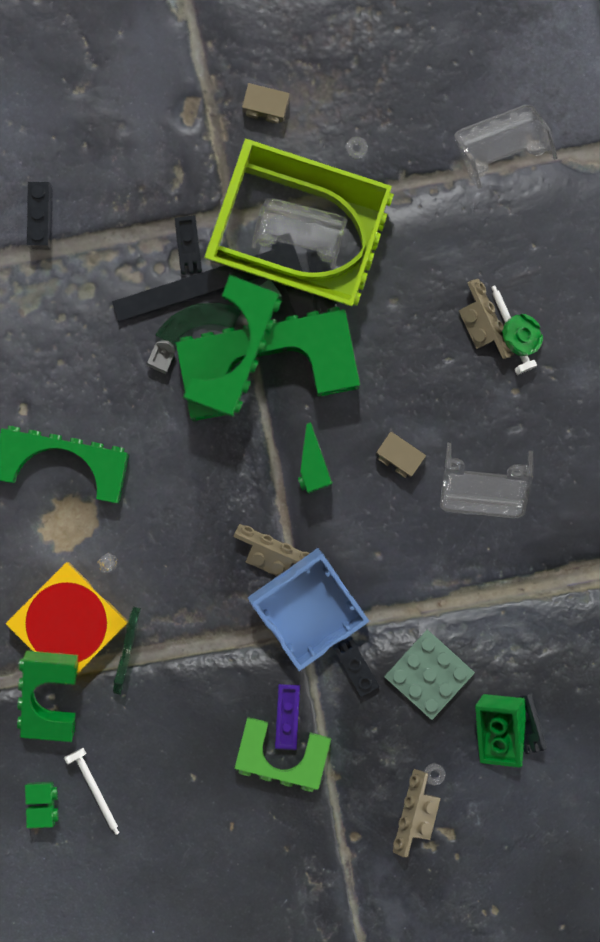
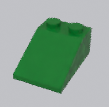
(313, 468)
(501, 729)

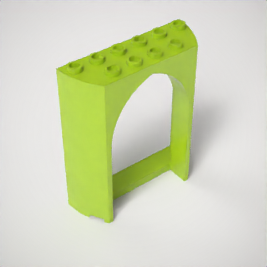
(357, 196)

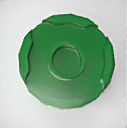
(522, 335)

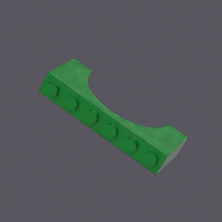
(225, 392)
(106, 464)

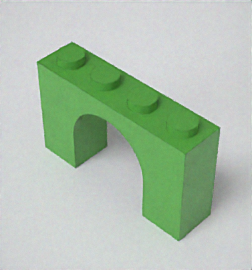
(306, 773)

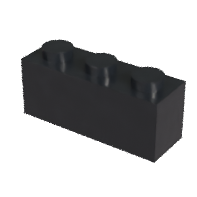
(39, 215)

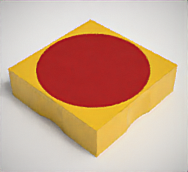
(67, 618)

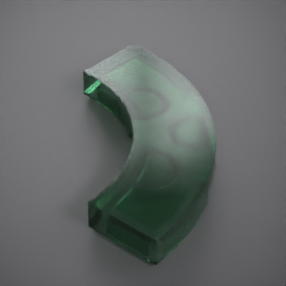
(197, 316)
(127, 650)

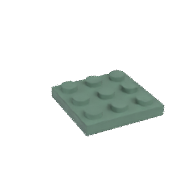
(429, 674)

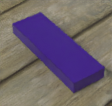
(287, 716)

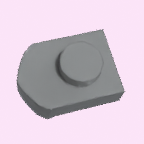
(161, 356)

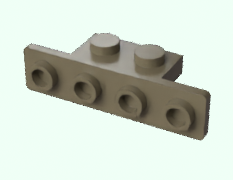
(482, 320)
(267, 552)
(417, 815)

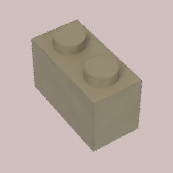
(265, 103)
(400, 455)

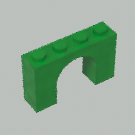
(36, 720)

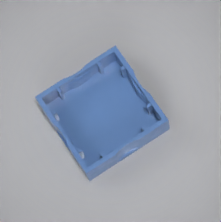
(308, 609)

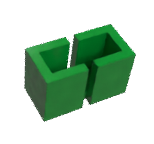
(41, 794)

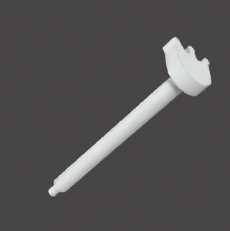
(527, 364)
(77, 755)

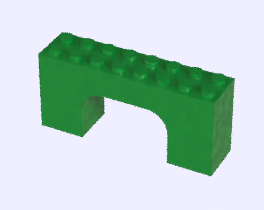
(319, 337)

